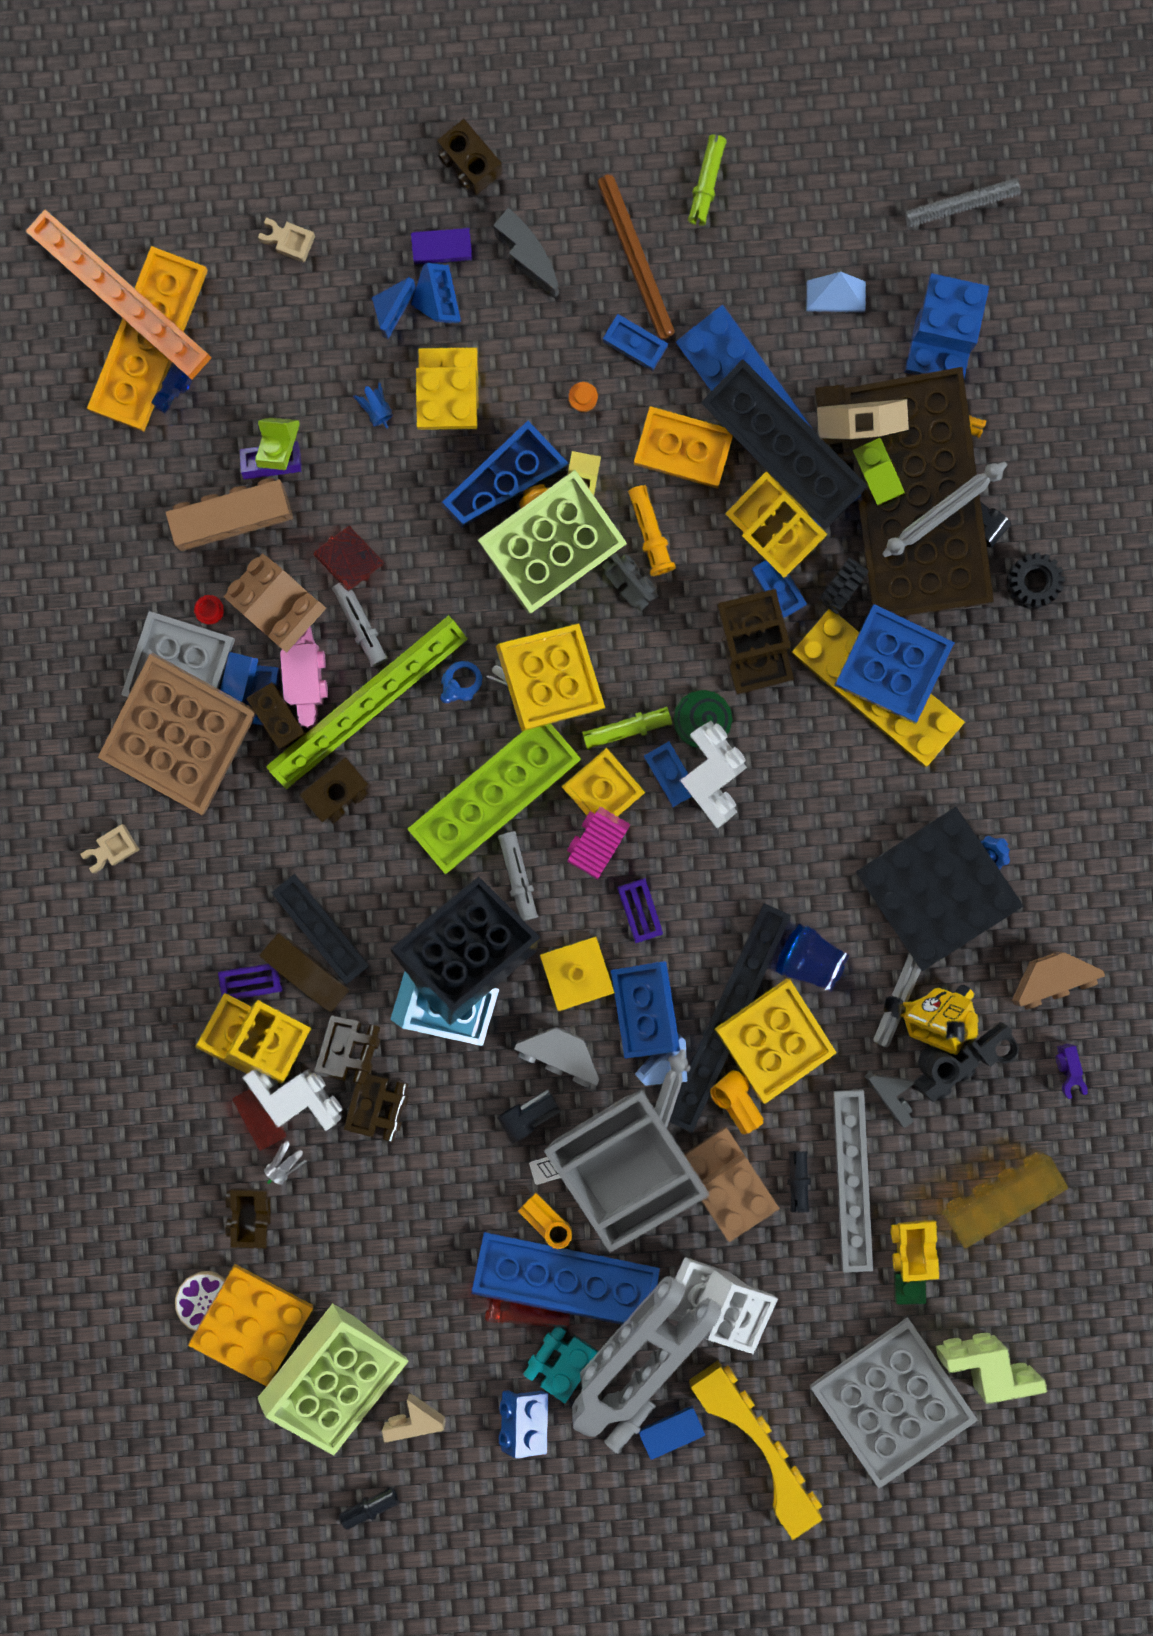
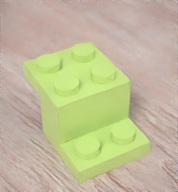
(990, 1368)

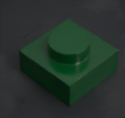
(909, 1292)

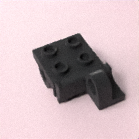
(937, 1082)

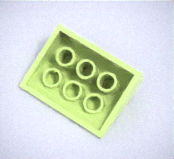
(552, 542)
(331, 1380)

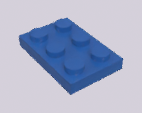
(645, 1010)

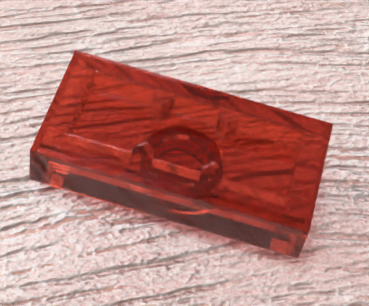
(258, 1121)

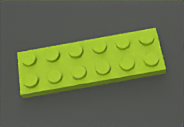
(493, 795)

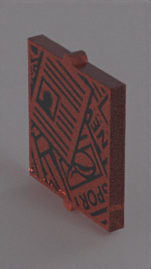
(348, 558)

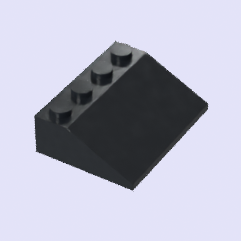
(465, 950)

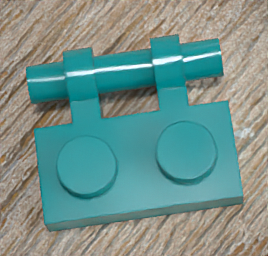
(565, 1373)

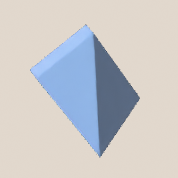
(836, 293)
(657, 1066)

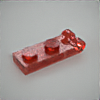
(525, 1314)

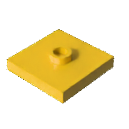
(604, 785)
(577, 973)

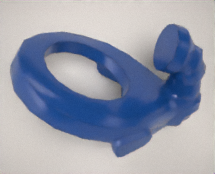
(451, 688)

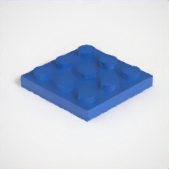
(894, 664)

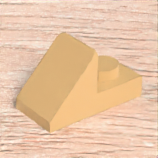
(422, 1421)

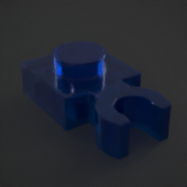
(173, 385)

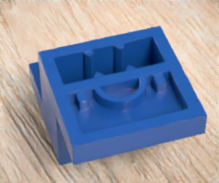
(946, 325)

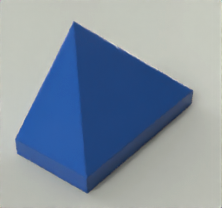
(436, 294)
(392, 303)

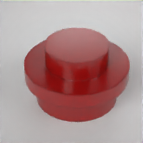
(209, 609)

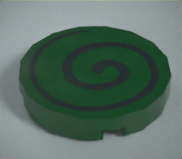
(698, 709)

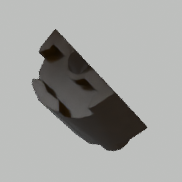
(249, 1217)

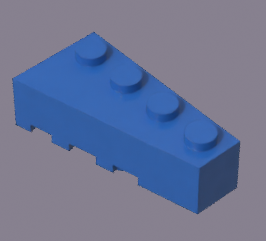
(514, 467)

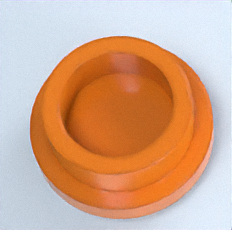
(583, 396)

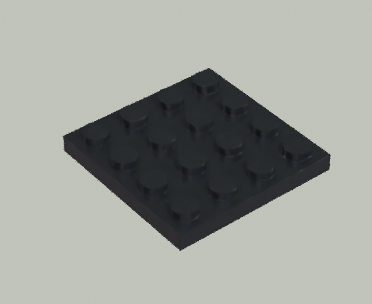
(939, 889)

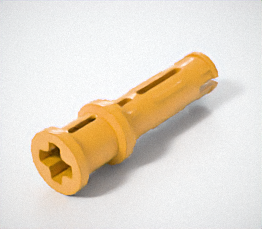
(653, 543)

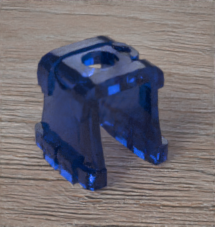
(811, 959)

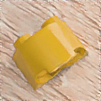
(916, 1250)

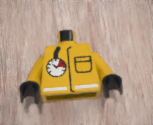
(938, 1018)

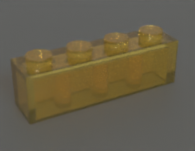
(1004, 1199)

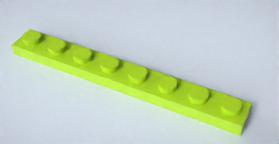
(367, 702)

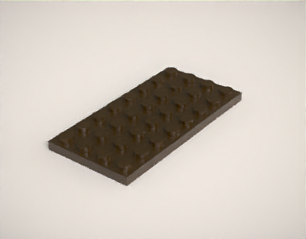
(932, 461)

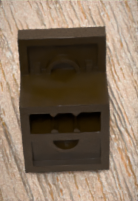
(755, 641)

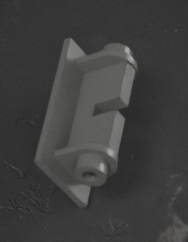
(638, 587)

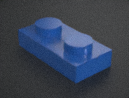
(635, 342)
(787, 592)
(668, 772)

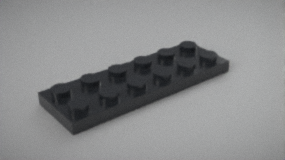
(784, 444)

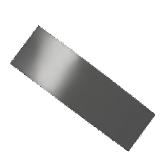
(526, 251)

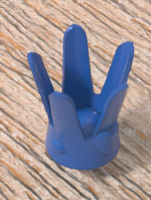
(378, 409)

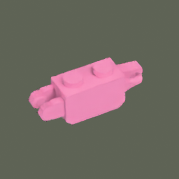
(303, 679)

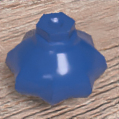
(997, 850)

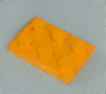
(683, 447)

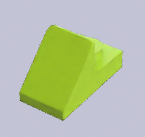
(276, 442)
(878, 471)

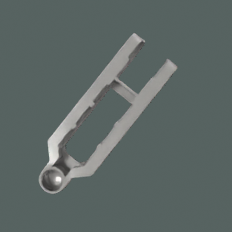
(643, 1325)

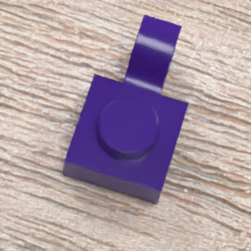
(1069, 1063)

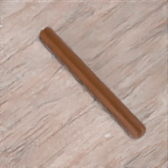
(635, 256)

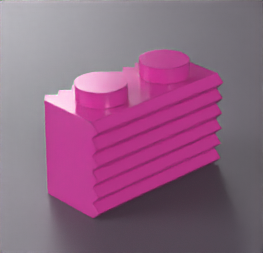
(598, 841)

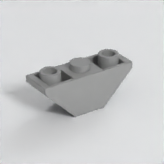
(561, 1053)

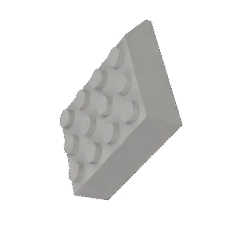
(625, 1170)

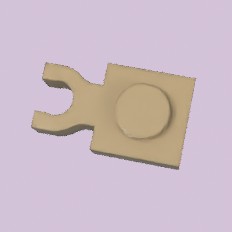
(290, 241)
(113, 847)

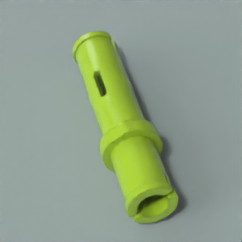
(704, 191)
(639, 724)

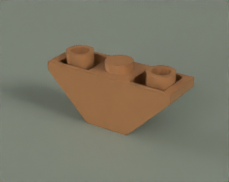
(1054, 977)

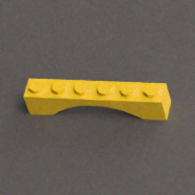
(721, 1397)

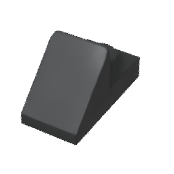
(888, 1089)

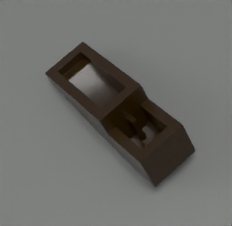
(304, 972)

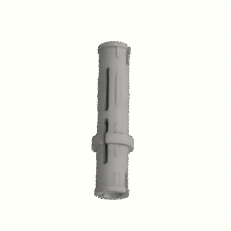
(374, 654)
(518, 878)

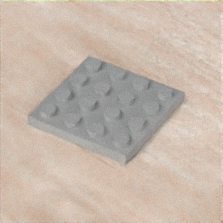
(893, 1403)

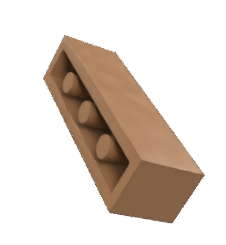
(229, 514)

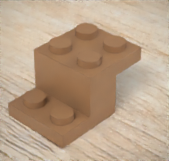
(274, 602)
(735, 1190)

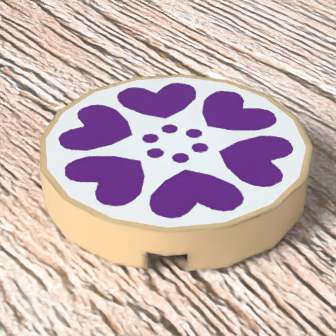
(196, 1297)

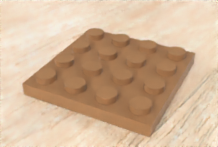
(177, 734)

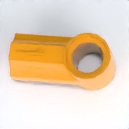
(732, 1095)
(543, 1219)

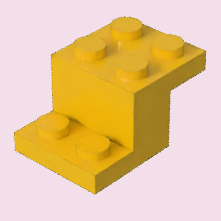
(447, 388)
(776, 524)
(253, 1037)

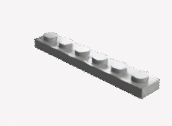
(852, 1181)

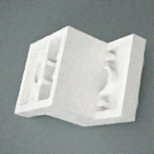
(710, 776)
(294, 1097)
(742, 1307)

